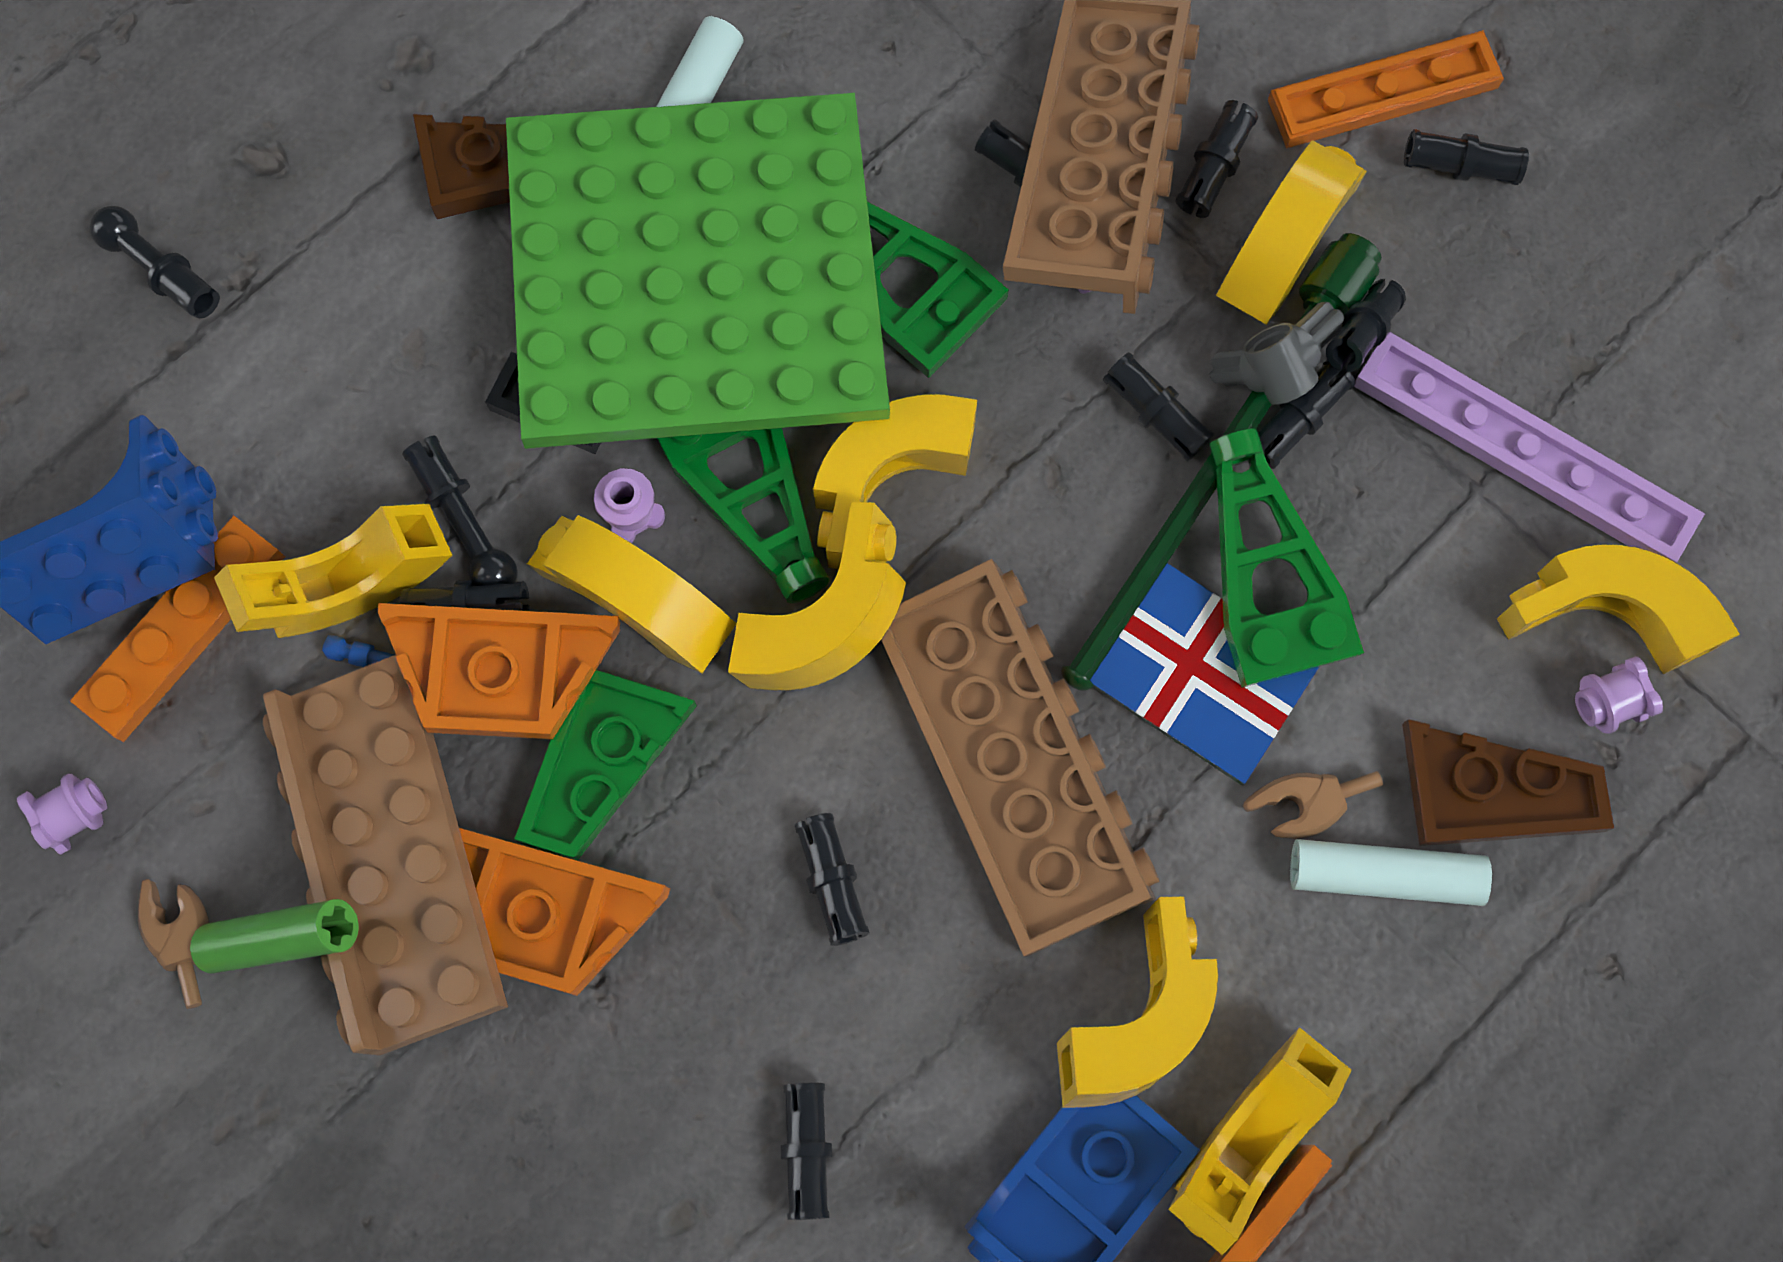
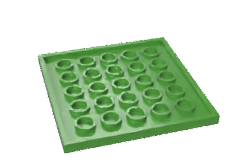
(693, 271)

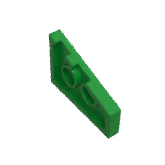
(598, 761)

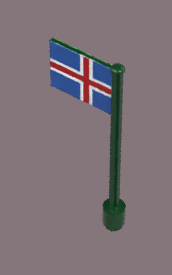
(1164, 634)

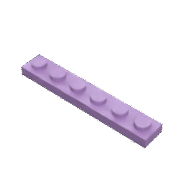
(1528, 449)

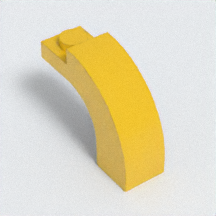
(1290, 230)
(920, 434)
(635, 588)
(1647, 591)
(312, 592)
(837, 628)
(1123, 1060)
(1256, 1138)

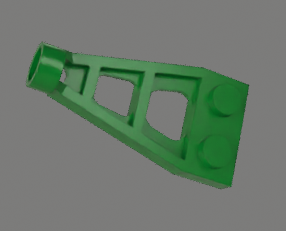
(948, 310)
(689, 461)
(1295, 638)

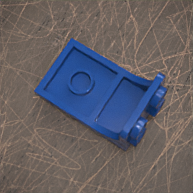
(117, 548)
(1081, 1186)

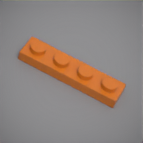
(167, 639)

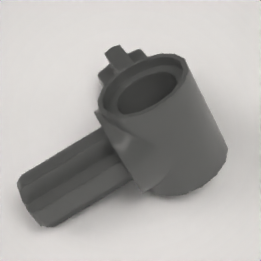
(1281, 357)

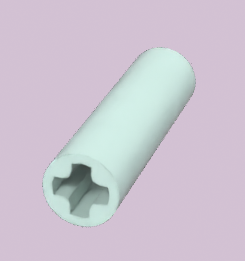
(703, 64)
(1390, 872)

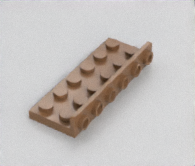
(1103, 147)
(1016, 758)
(388, 843)

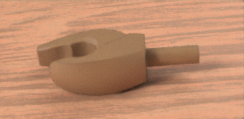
(1317, 796)
(172, 941)

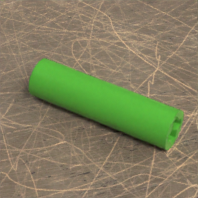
(275, 936)

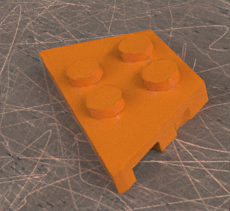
(496, 667)
(555, 915)

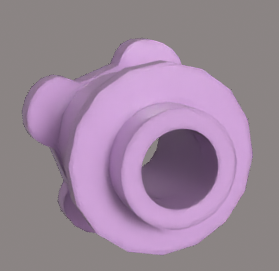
(629, 518)
(1618, 696)
(63, 812)

